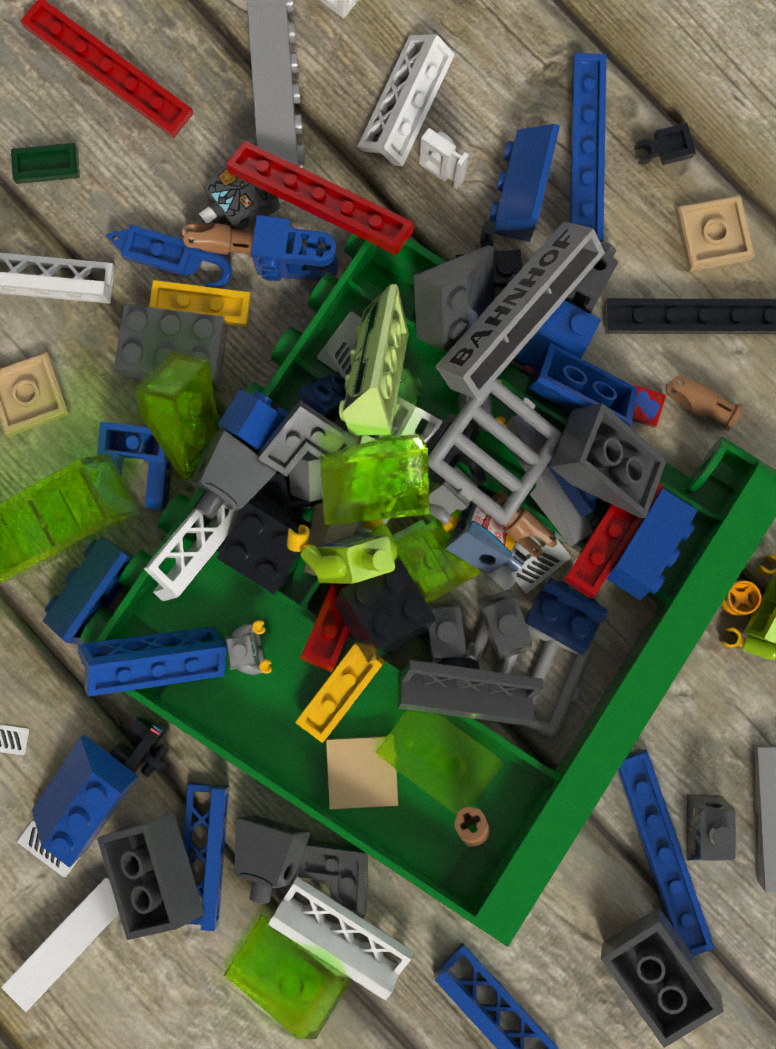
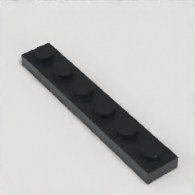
(690, 316)

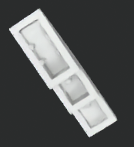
(62, 947)

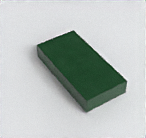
(45, 163)

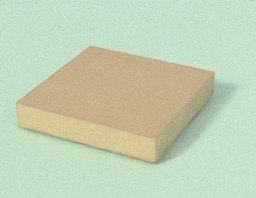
(714, 233)
(30, 394)
(358, 774)

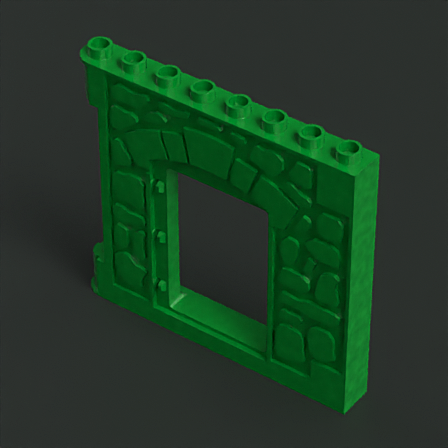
(528, 807)

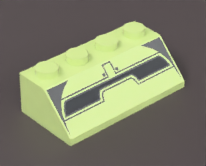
(376, 367)

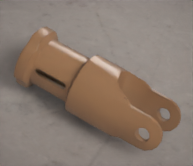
(218, 238)
(704, 401)
(523, 526)
(471, 816)

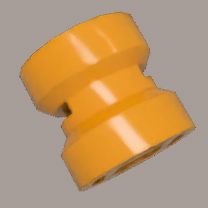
(746, 598)

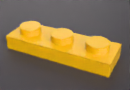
(230, 304)
(338, 693)

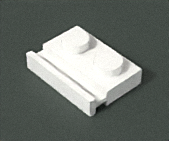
(440, 157)

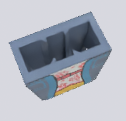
(483, 542)

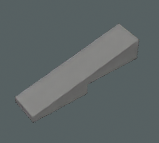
(548, 491)
(766, 810)

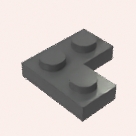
(303, 432)
(343, 866)

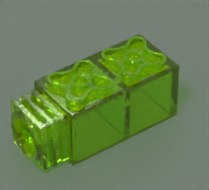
(61, 515)

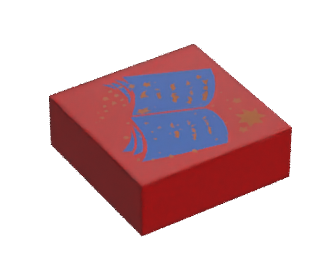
(648, 406)

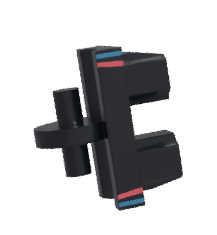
(149, 736)

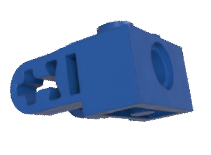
(281, 254)
(138, 443)

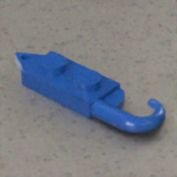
(167, 253)

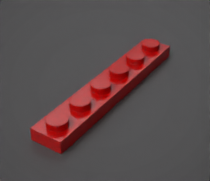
(107, 67)
(320, 197)

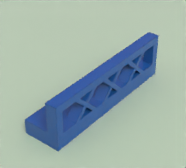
(154, 663)
(215, 848)
(478, 1012)

